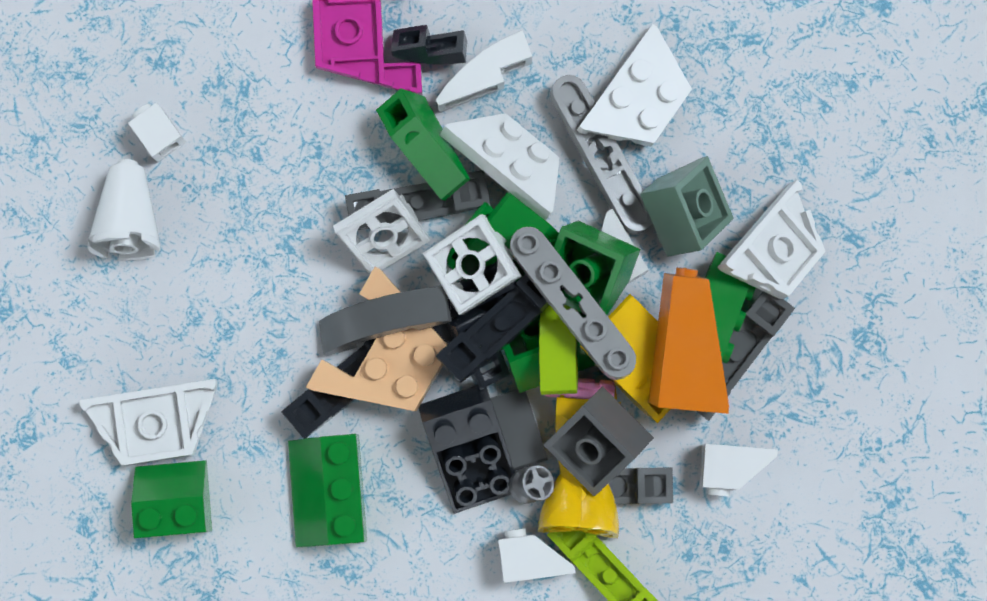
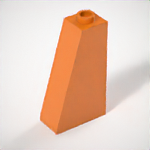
(687, 347)

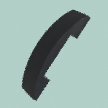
(493, 330)
(316, 408)

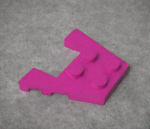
(351, 45)

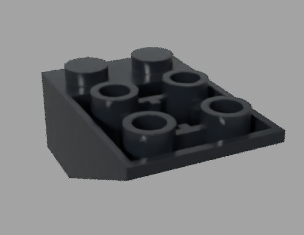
(468, 447)

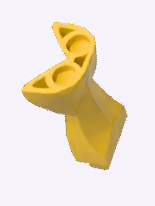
(570, 503)

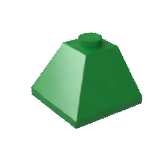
(506, 220)

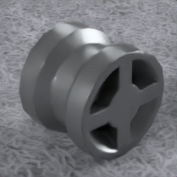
(540, 484)

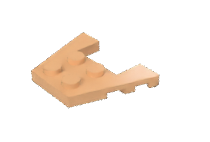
(396, 367)

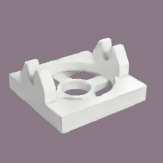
(389, 202)
(506, 269)

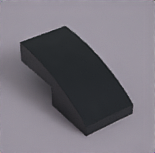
(419, 46)

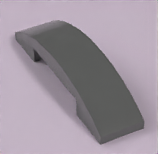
(425, 201)
(383, 317)
(759, 326)

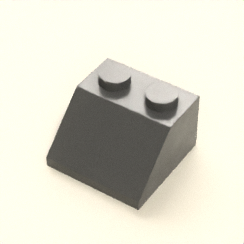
(598, 441)

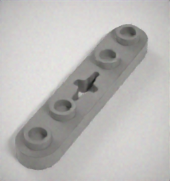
(620, 184)
(596, 330)

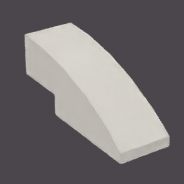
(485, 72)

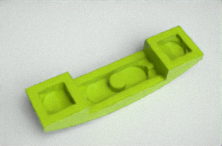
(557, 355)
(601, 566)

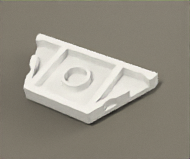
(640, 95)
(509, 157)
(777, 247)
(152, 421)

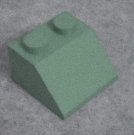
(687, 207)

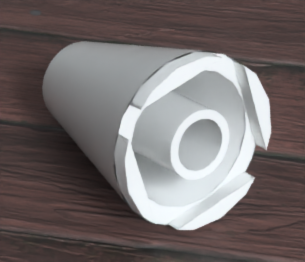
(125, 215)

